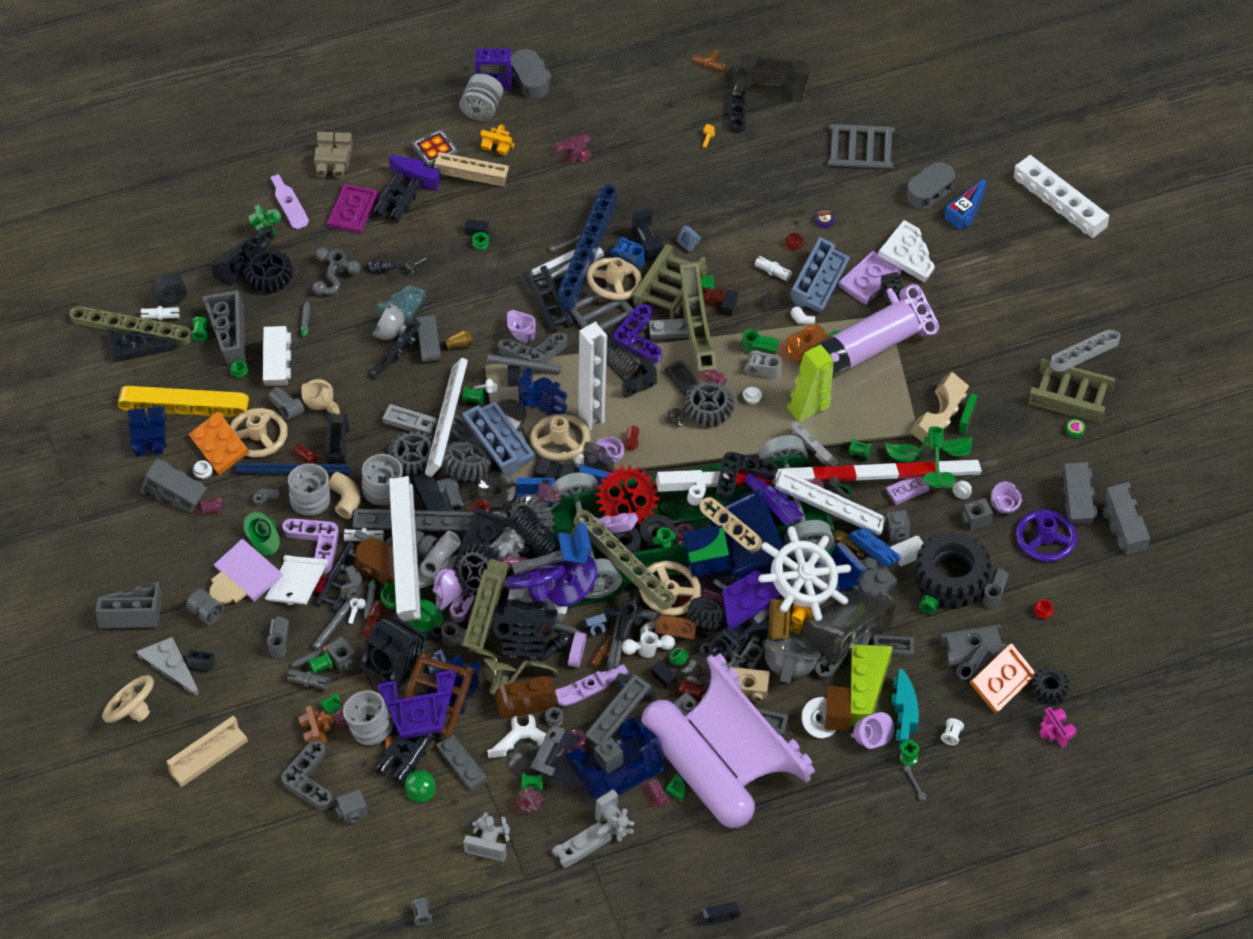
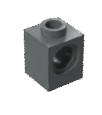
(977, 514)
(338, 648)
(608, 755)

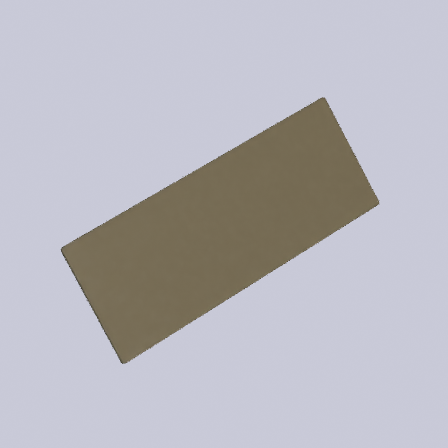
(865, 405)

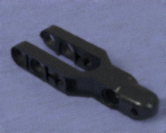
(732, 639)

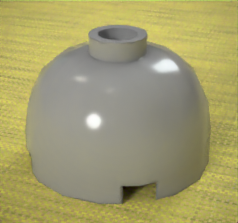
(390, 323)

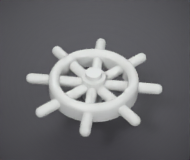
(804, 574)

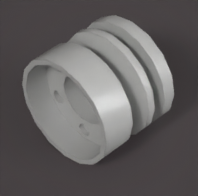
(481, 97)
(376, 476)
(309, 489)
(368, 717)

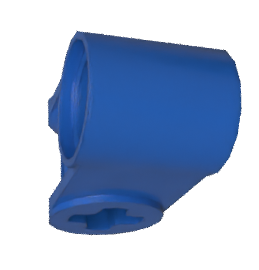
(629, 251)

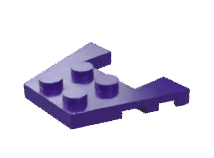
(421, 713)

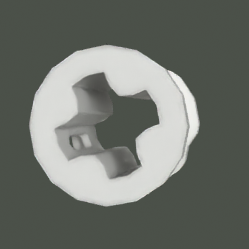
(952, 731)

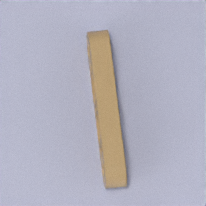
(731, 524)

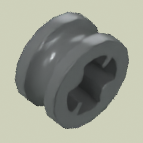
(554, 711)

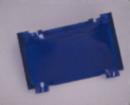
(754, 513)
(641, 761)

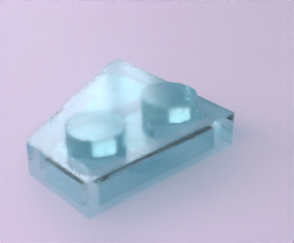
(407, 301)

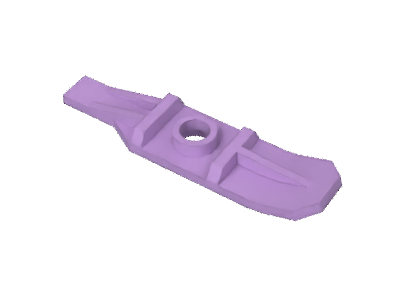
(293, 210)
(580, 689)

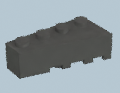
(227, 318)

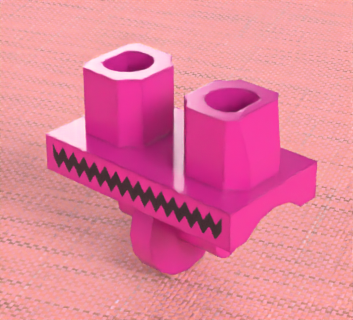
(1054, 729)

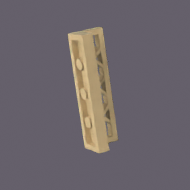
(471, 169)
(206, 752)

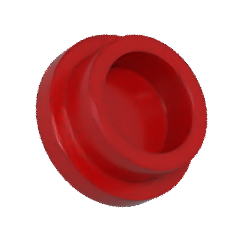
(1043, 609)

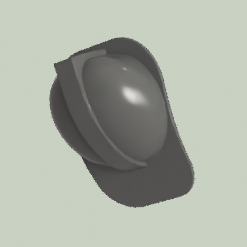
(791, 656)

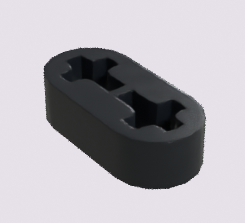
(720, 913)

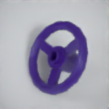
(1046, 534)
(535, 580)

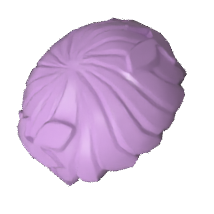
(613, 446)
(1005, 497)

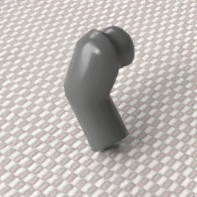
(265, 494)

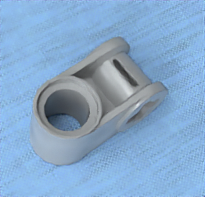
(764, 364)

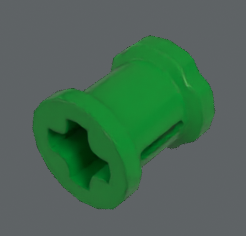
(199, 328)
(473, 395)
(860, 449)
(320, 663)
(909, 753)
(535, 782)

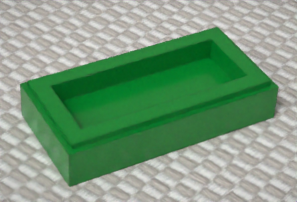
(967, 414)

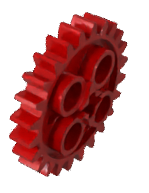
(643, 489)

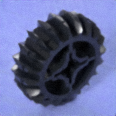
(268, 270)
(472, 567)

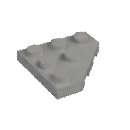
(813, 445)

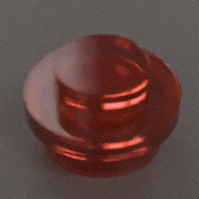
(794, 241)

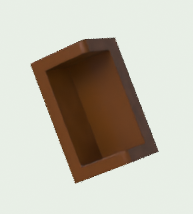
(838, 708)

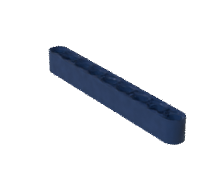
(587, 247)

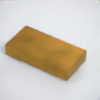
(778, 620)

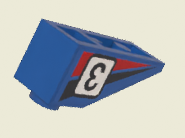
(964, 208)

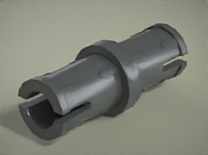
(308, 679)

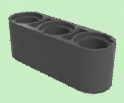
(429, 339)

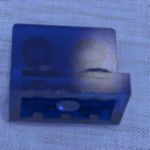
(843, 556)

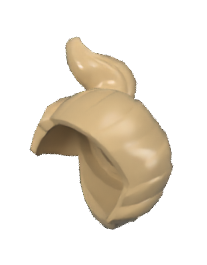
(319, 396)

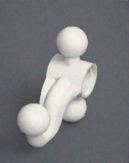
(648, 642)

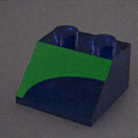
(706, 551)

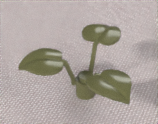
(499, 679)

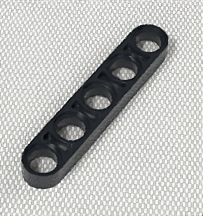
(737, 104)

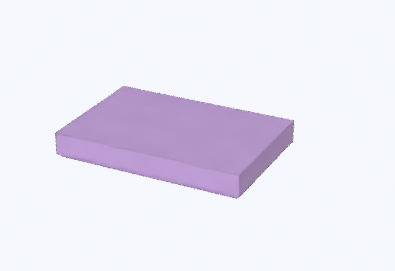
(864, 279)
(248, 569)

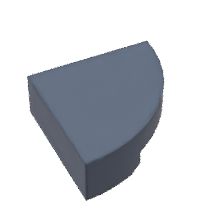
(438, 655)

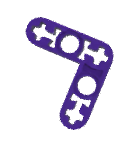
(632, 335)

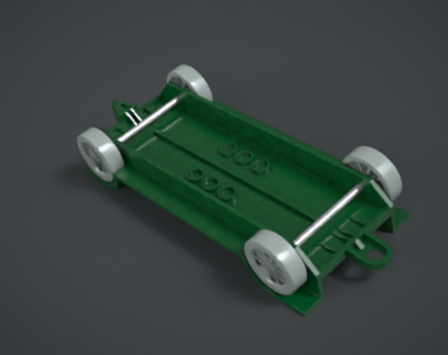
(579, 490)

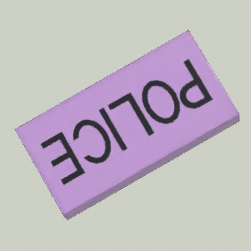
(906, 489)

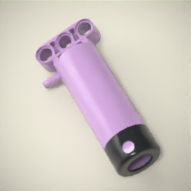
(881, 330)

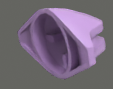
(521, 326)
(446, 587)

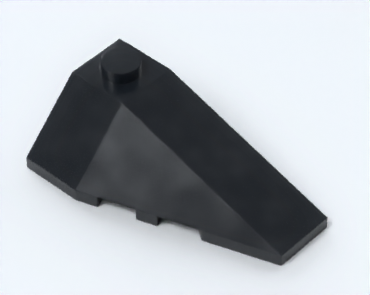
(231, 263)

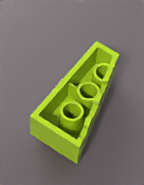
(812, 384)
(868, 673)

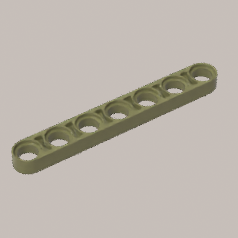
(123, 320)
(626, 567)

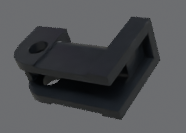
(645, 234)
(336, 438)
(552, 752)

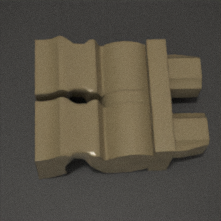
(333, 159)

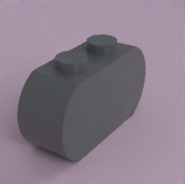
(530, 73)
(930, 185)

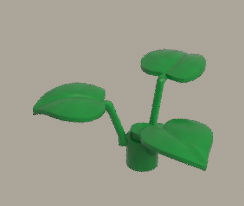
(936, 441)

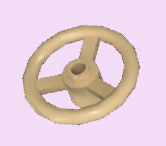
(614, 275)
(257, 430)
(559, 435)
(693, 592)
(132, 703)

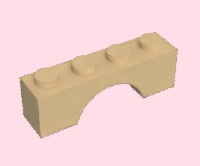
(950, 393)

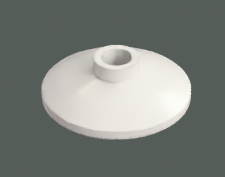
(812, 708)

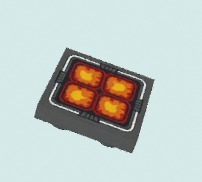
(430, 145)

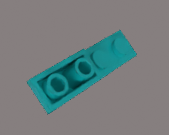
(906, 706)

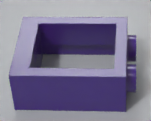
(500, 57)

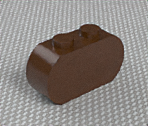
(375, 560)
(526, 697)

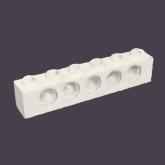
(1061, 196)

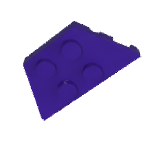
(776, 500)
(748, 598)

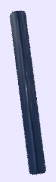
(286, 468)

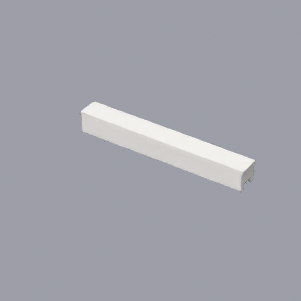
(592, 374)
(404, 549)

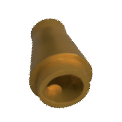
(459, 340)

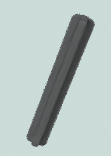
(615, 651)

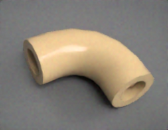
(349, 494)

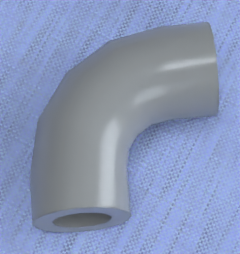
(440, 554)

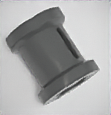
(421, 911)

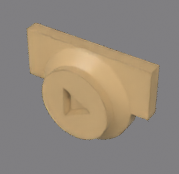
(225, 589)

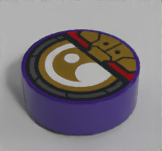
(824, 218)

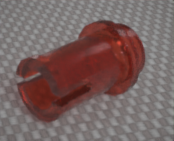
(631, 441)
(308, 455)

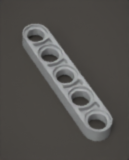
(1078, 350)

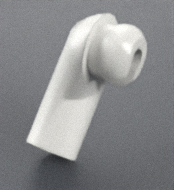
(800, 318)

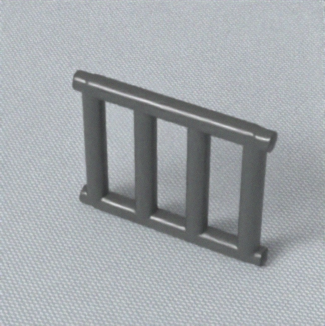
(870, 130)
(582, 320)

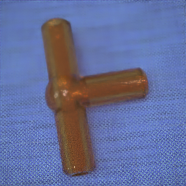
(710, 61)
(603, 650)

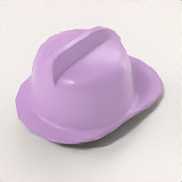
(874, 730)

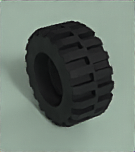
(957, 549)

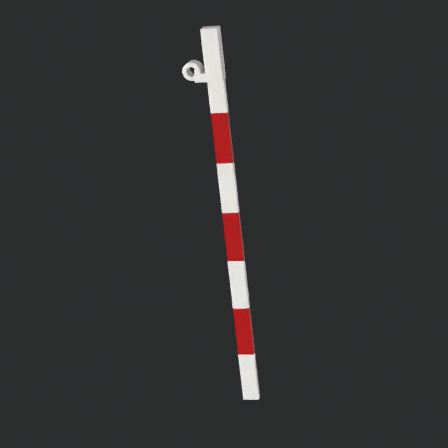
(697, 481)

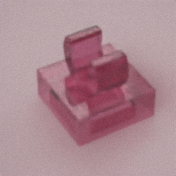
(580, 153)

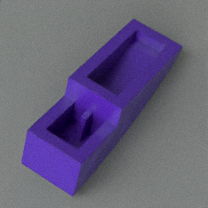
(416, 168)

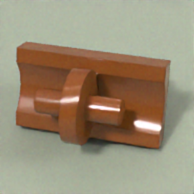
(319, 723)

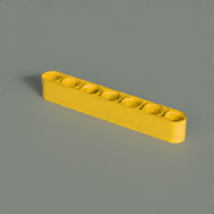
(184, 401)

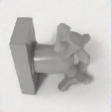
(507, 543)
(607, 810)
(486, 845)

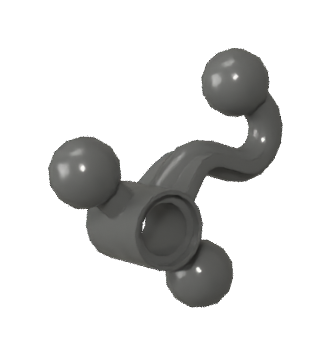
(337, 265)

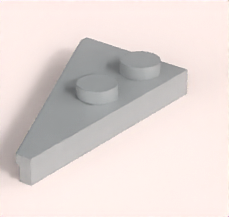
(167, 659)

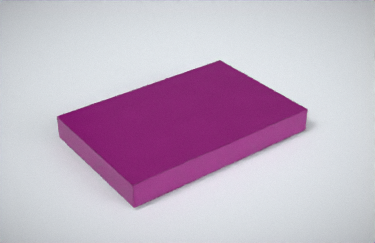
(352, 209)

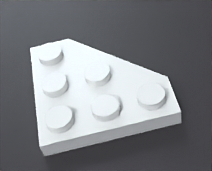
(908, 251)

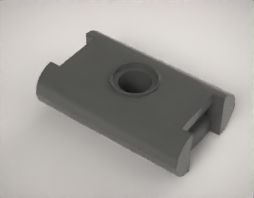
(963, 643)

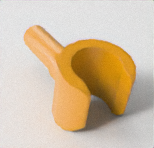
(709, 130)

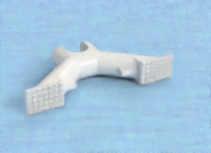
(518, 732)

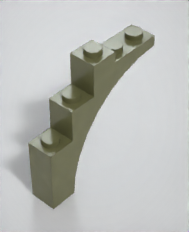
(694, 313)

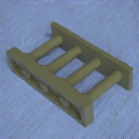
(659, 270)
(1067, 405)
(485, 604)

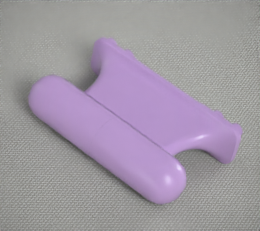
(723, 745)

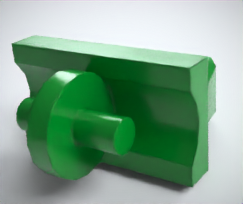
(262, 220)

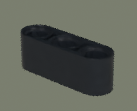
(429, 493)

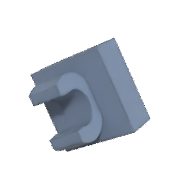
(688, 238)
(595, 621)

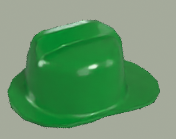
(262, 533)
(429, 617)

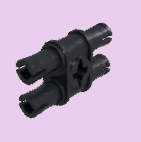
(396, 197)
(404, 754)

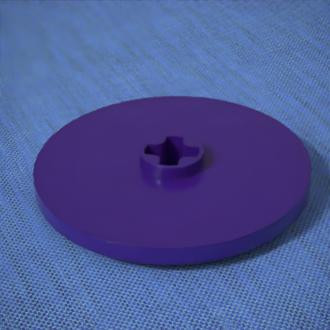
(573, 584)

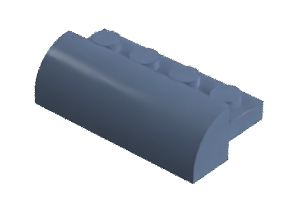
(819, 276)
(499, 437)

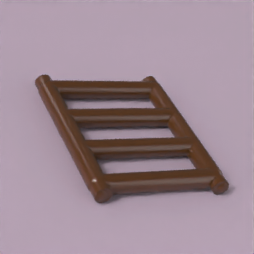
(459, 692)

